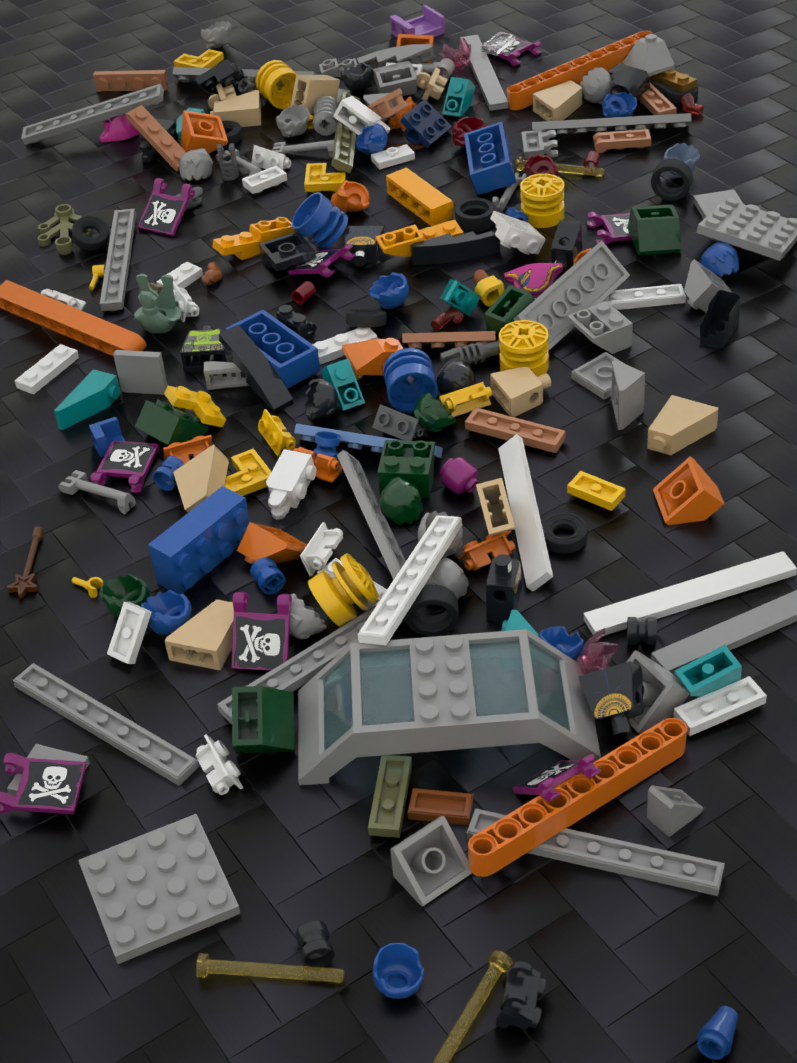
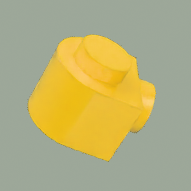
(489, 290)

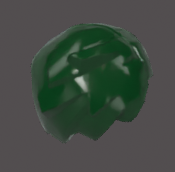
(432, 413)
(401, 501)
(123, 590)

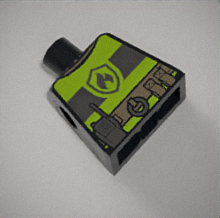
(202, 347)

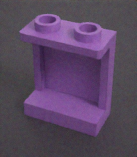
(428, 24)

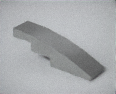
(412, 53)

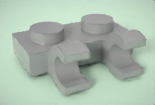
(539, 142)

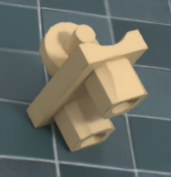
(433, 85)
(224, 93)

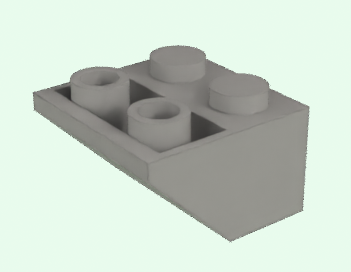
(394, 77)
(604, 326)

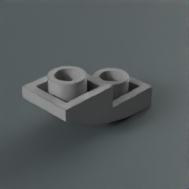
(332, 68)

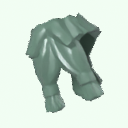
(157, 310)

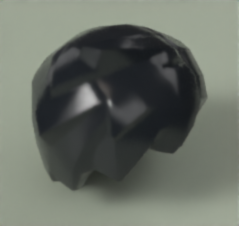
(358, 77)
(454, 376)
(321, 399)

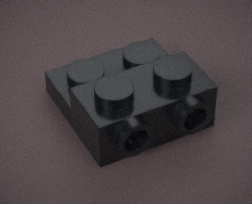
(223, 73)
(286, 251)

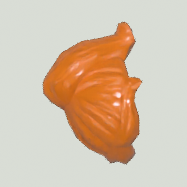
(351, 197)

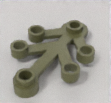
(63, 214)

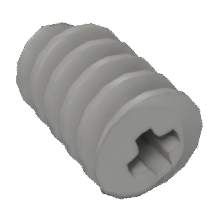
(323, 118)

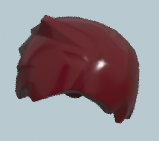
(464, 126)
(540, 165)

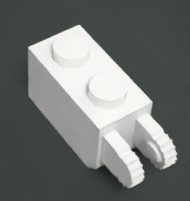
(357, 115)
(289, 481)

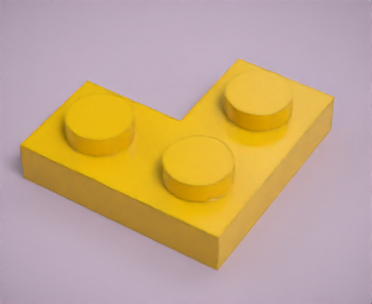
(206, 60)
(319, 180)
(199, 402)
(250, 474)

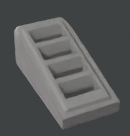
(218, 382)

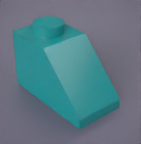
(710, 672)

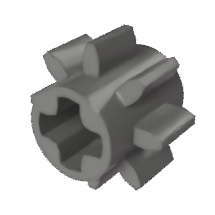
(247, 85)

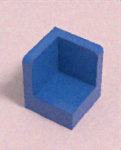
(104, 433)

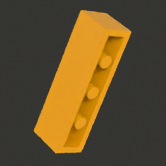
(419, 197)

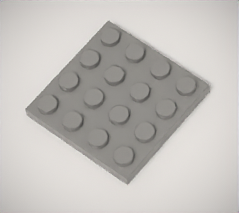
(750, 228)
(158, 888)

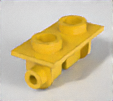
(467, 399)
(275, 433)

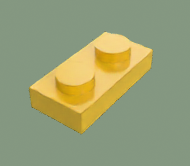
(596, 490)

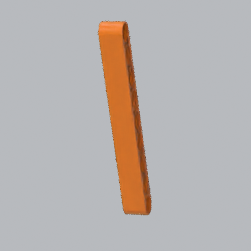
(607, 57)
(68, 320)
(580, 795)

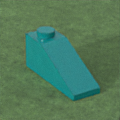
(91, 396)

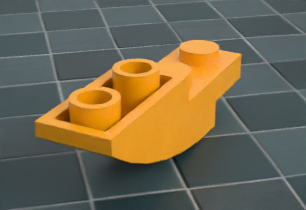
(399, 241)
(247, 243)

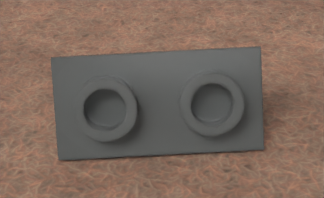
(397, 424)

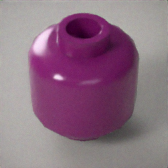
(459, 475)

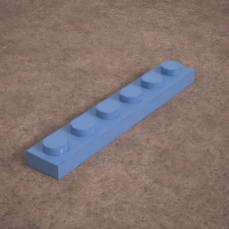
(354, 440)

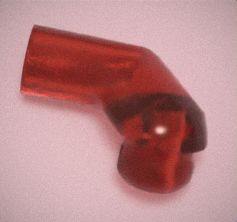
(688, 104)
(452, 314)

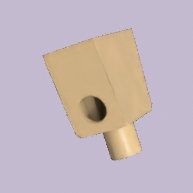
(518, 389)

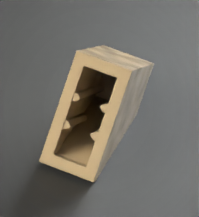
(312, 87)
(558, 101)
(241, 109)
(681, 424)
(201, 477)
(495, 506)
(204, 638)

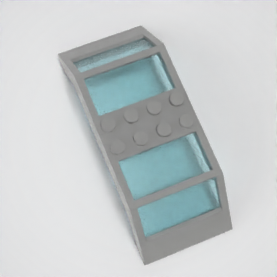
(442, 698)

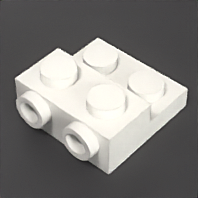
(517, 234)

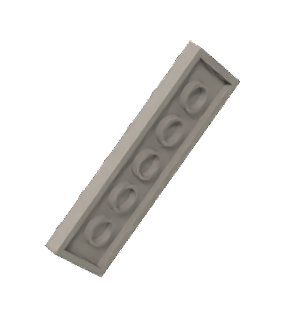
(578, 288)

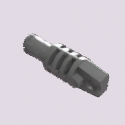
(472, 353)

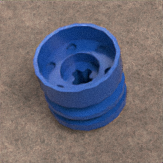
(319, 221)
(407, 377)

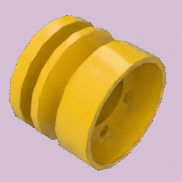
(276, 83)
(542, 200)
(524, 345)
(339, 593)

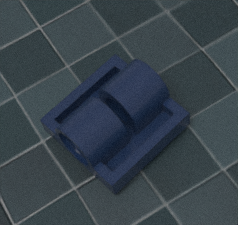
(424, 125)

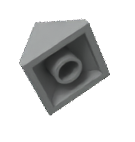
(626, 393)
(429, 861)

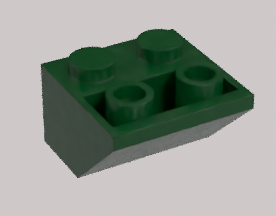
(655, 229)
(506, 308)
(169, 423)
(408, 461)
(262, 720)

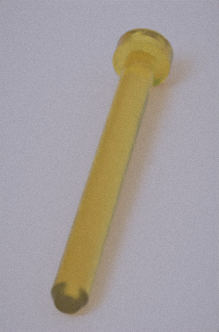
(520, 164)
(499, 963)
(206, 965)

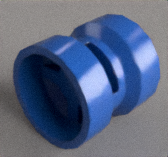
(326, 443)
(164, 475)
(267, 575)

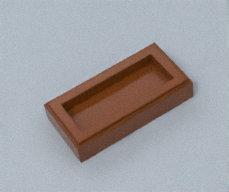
(431, 804)

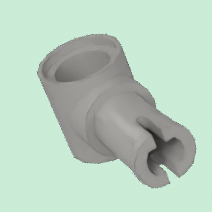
(445, 63)

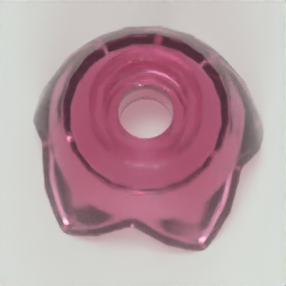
(459, 57)
(596, 654)

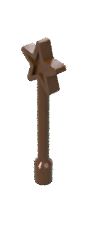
(26, 582)

